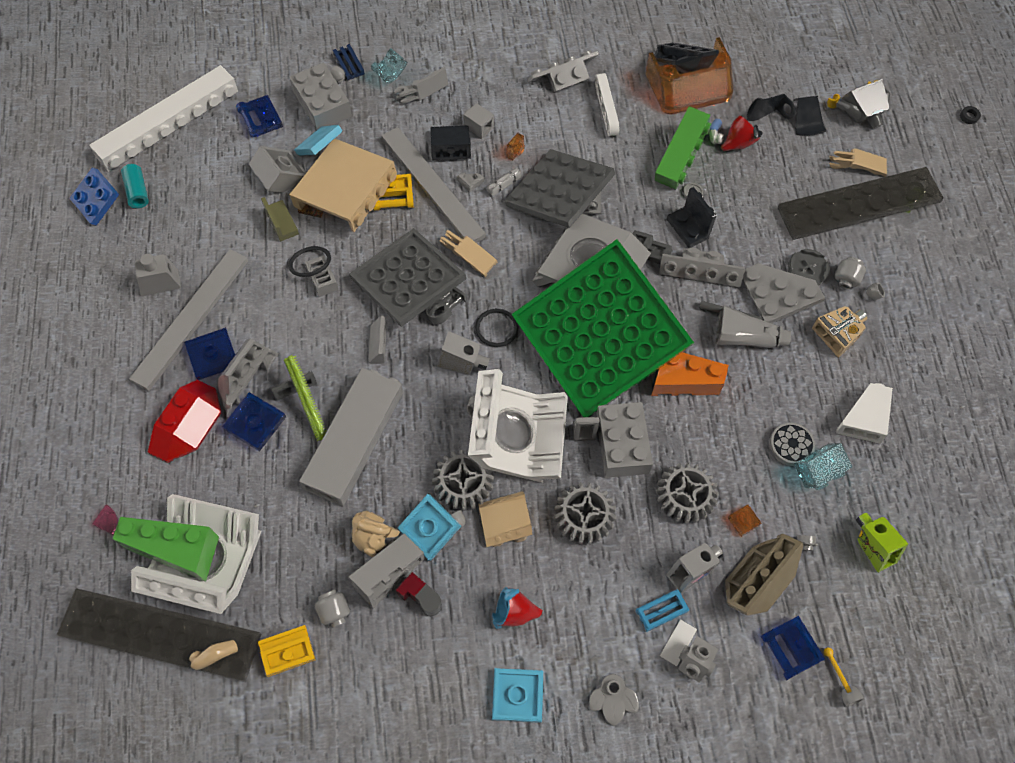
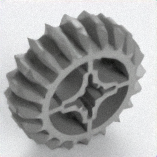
(453, 480)
(702, 485)
(593, 515)

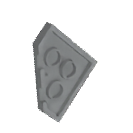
(780, 292)

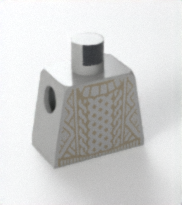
(461, 355)

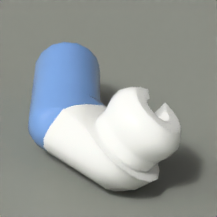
(713, 132)

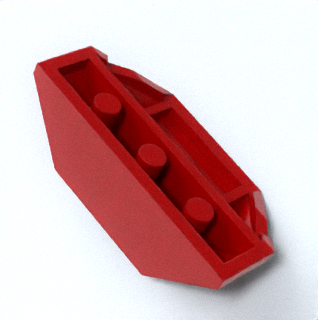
(185, 421)

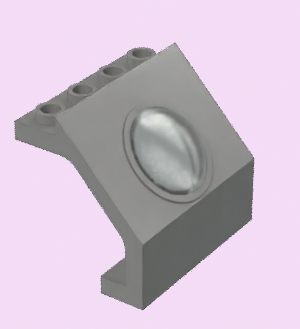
(582, 242)

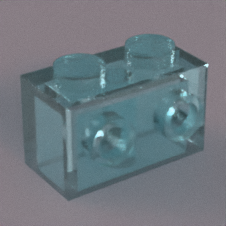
(823, 466)

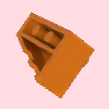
(690, 376)

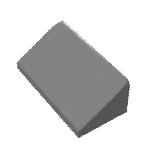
(377, 341)

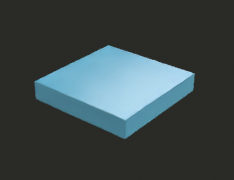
(318, 140)
(429, 526)
(517, 695)

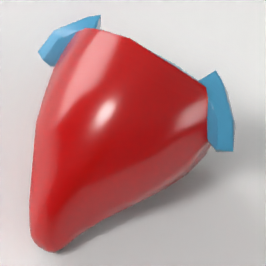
(514, 609)

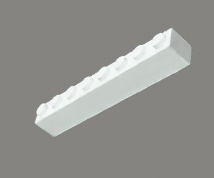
(164, 118)

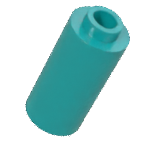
(134, 186)

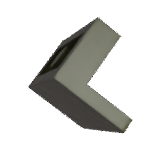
(280, 219)

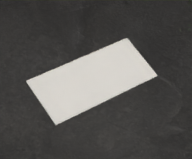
(679, 639)

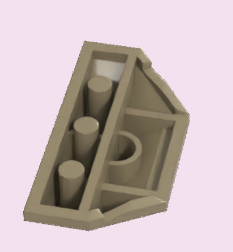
(763, 575)

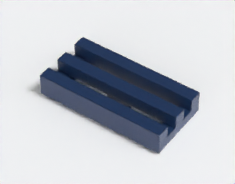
(343, 51)

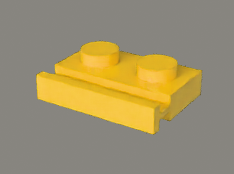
(286, 651)

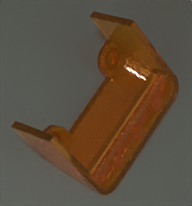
(693, 89)

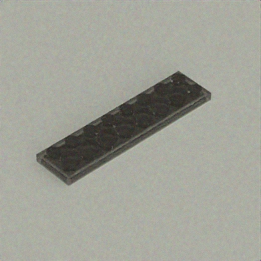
(859, 203)
(155, 633)

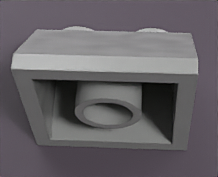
(276, 168)

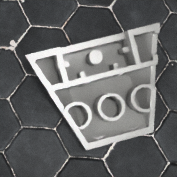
(240, 372)

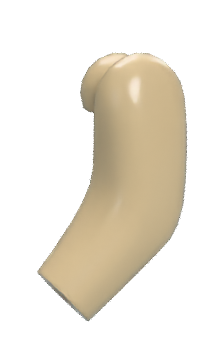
(212, 654)

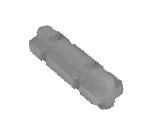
(504, 181)

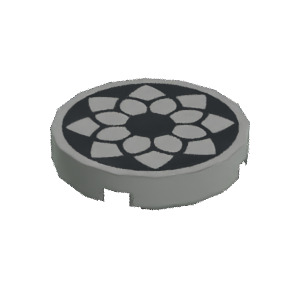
(791, 443)

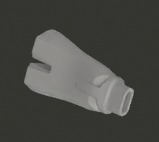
(742, 329)

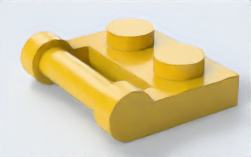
(400, 186)

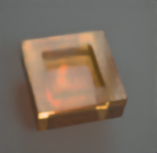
(515, 147)
(744, 520)

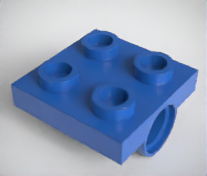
(94, 196)

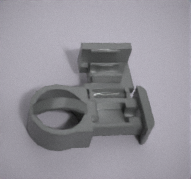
(446, 304)

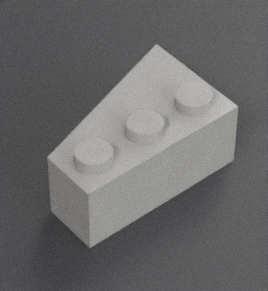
(386, 570)

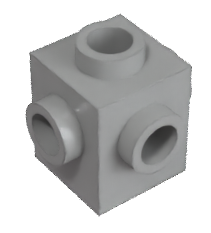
(694, 663)

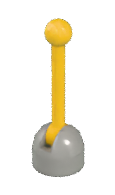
(850, 694)

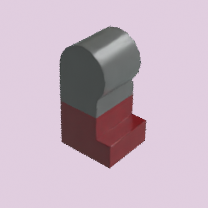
(421, 594)

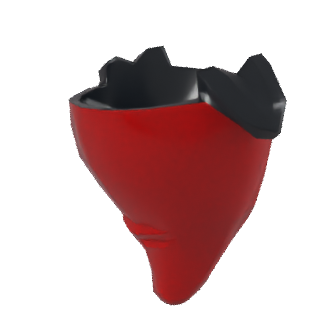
(741, 135)

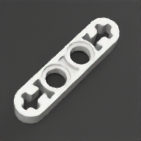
(607, 104)

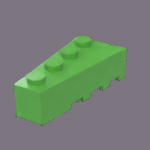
(683, 148)
(171, 544)

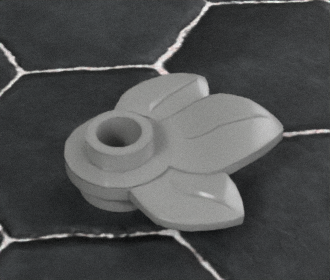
(613, 703)

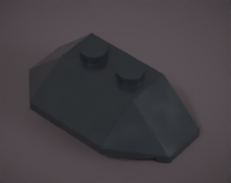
(685, 57)

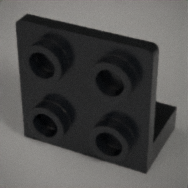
(450, 142)
(694, 220)

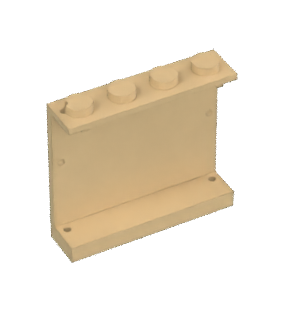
(345, 182)

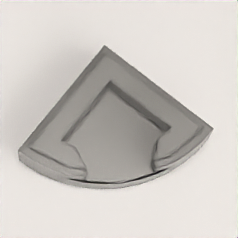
(470, 181)

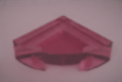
(107, 520)

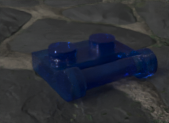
(265, 113)
(799, 644)

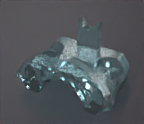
(390, 66)

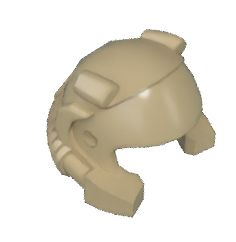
(370, 532)

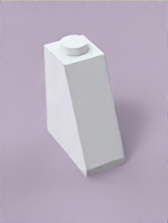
(869, 415)

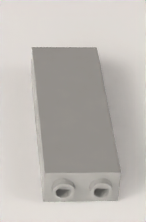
(352, 436)

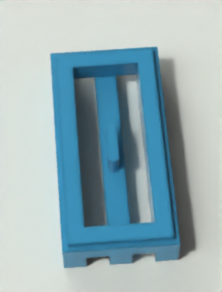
(645, 619)

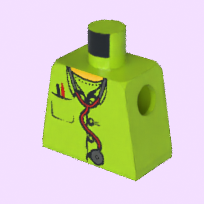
(880, 542)

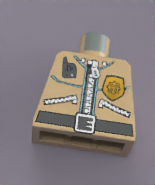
(840, 328)

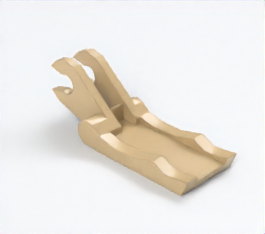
(860, 160)
(470, 252)

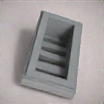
(326, 287)
(585, 428)

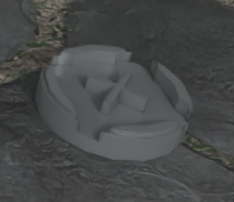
(809, 265)

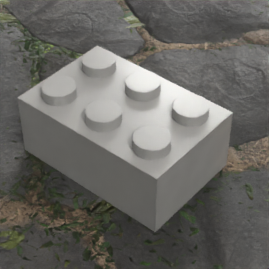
(320, 96)
(624, 440)

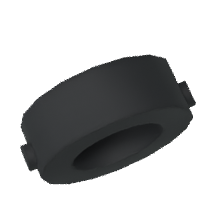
(965, 118)

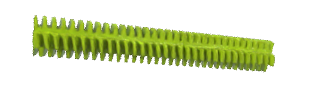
(305, 397)

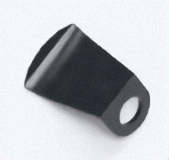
(762, 107)
(808, 116)

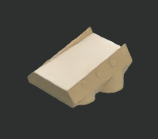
(505, 519)

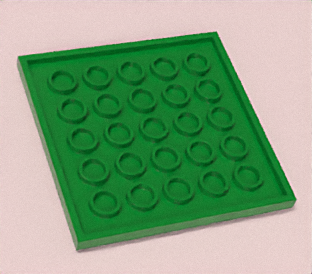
(602, 329)

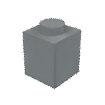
(479, 120)

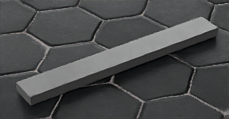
(433, 185)
(188, 320)

